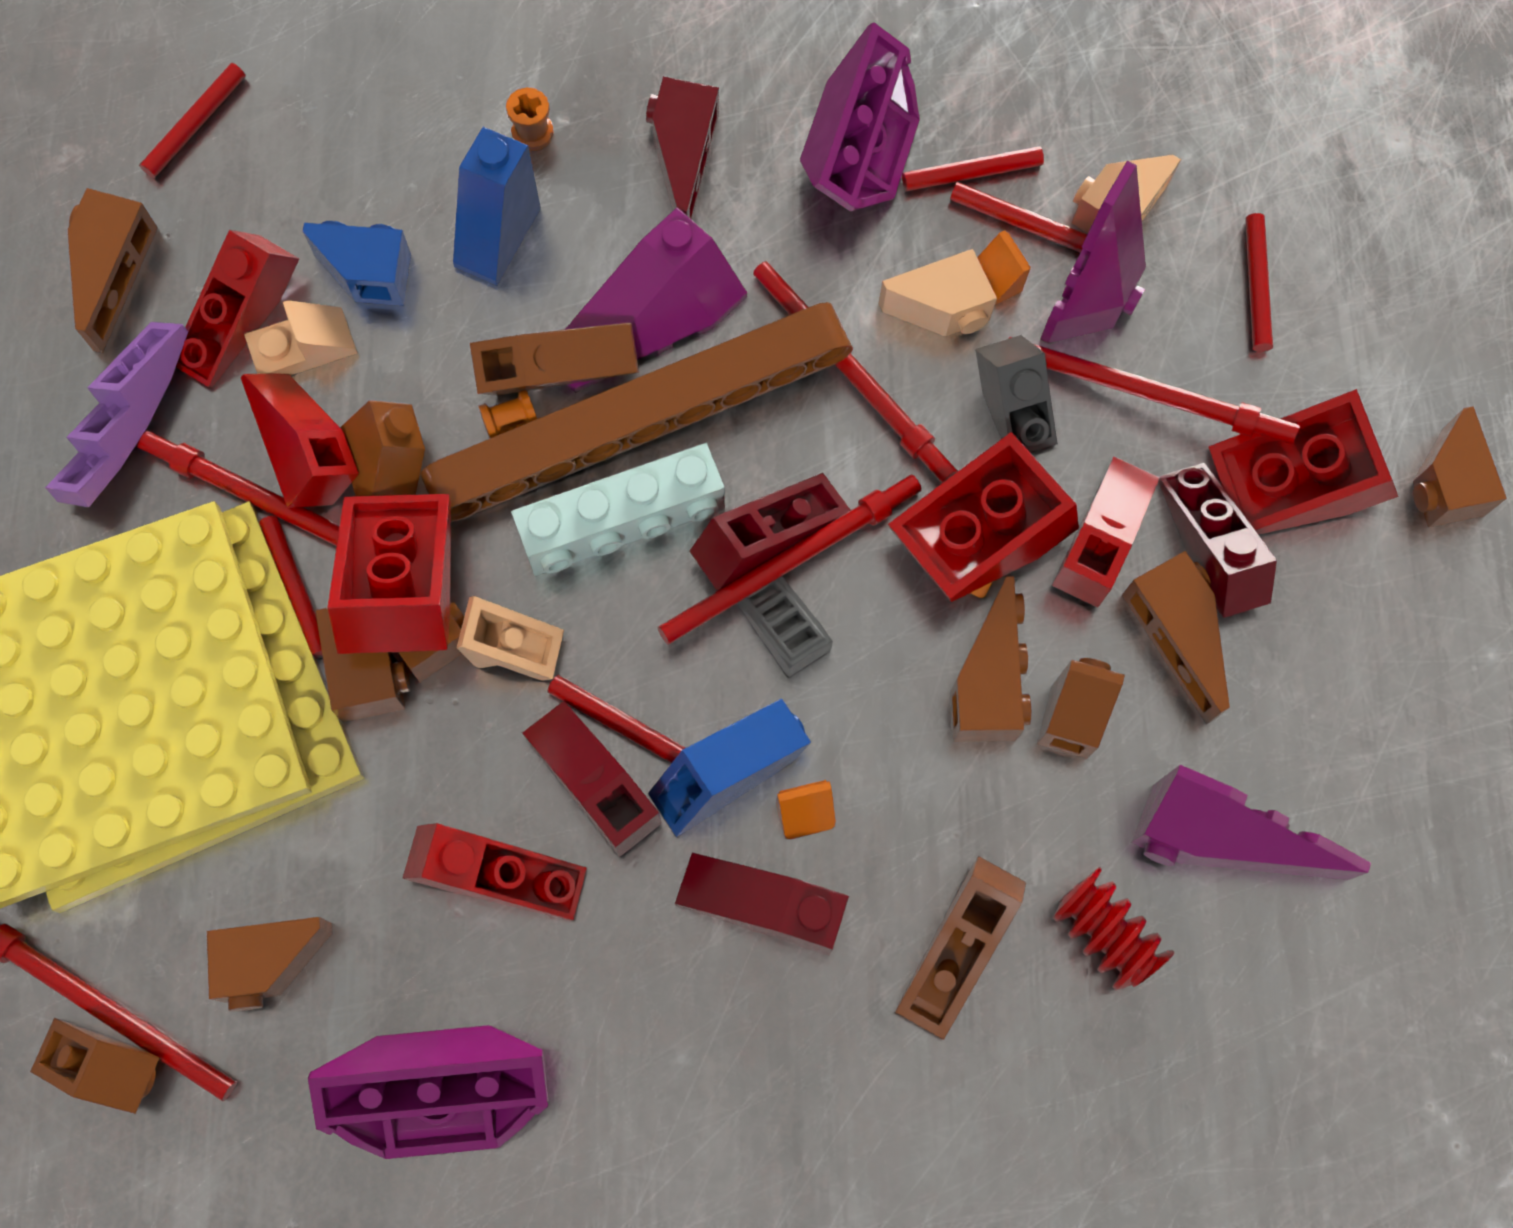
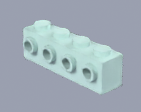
(620, 509)

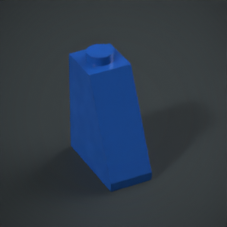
(493, 205)
(728, 765)

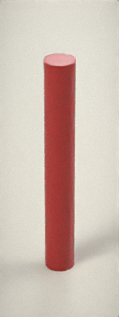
(192, 120)
(972, 168)
(1018, 217)
(1259, 282)
(292, 581)
(614, 718)

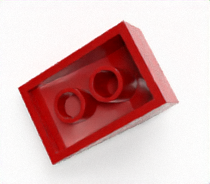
(1322, 476)
(987, 520)
(392, 574)

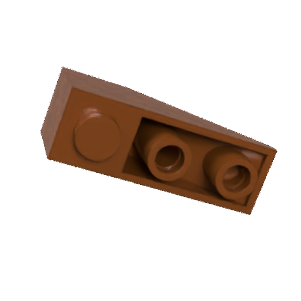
(553, 358)
(988, 690)

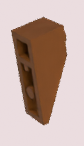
(106, 252)
(1182, 622)
(962, 947)

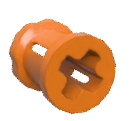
(529, 113)
(507, 415)

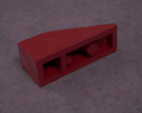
(683, 132)
(764, 528)
(763, 902)

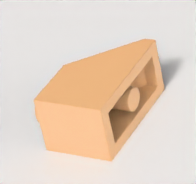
(1153, 180)
(941, 295)

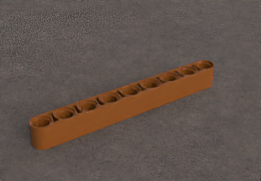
(638, 411)

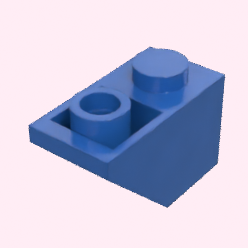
(364, 260)

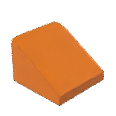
(1004, 266)
(806, 809)

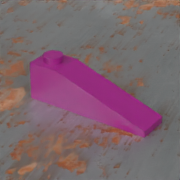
(1107, 269)
(666, 289)
(1208, 825)

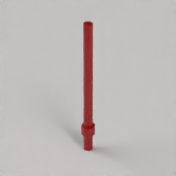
(1244, 419)
(914, 438)
(192, 462)
(870, 510)
(112, 1014)

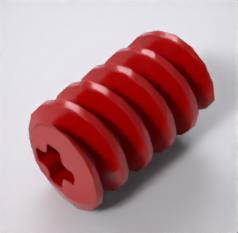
(1111, 932)

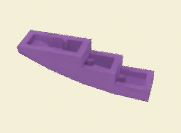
(127, 401)

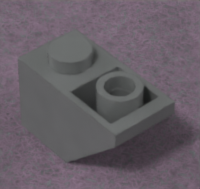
(1018, 391)

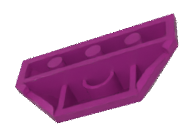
(864, 123)
(430, 1091)

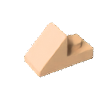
(306, 340)
(508, 639)

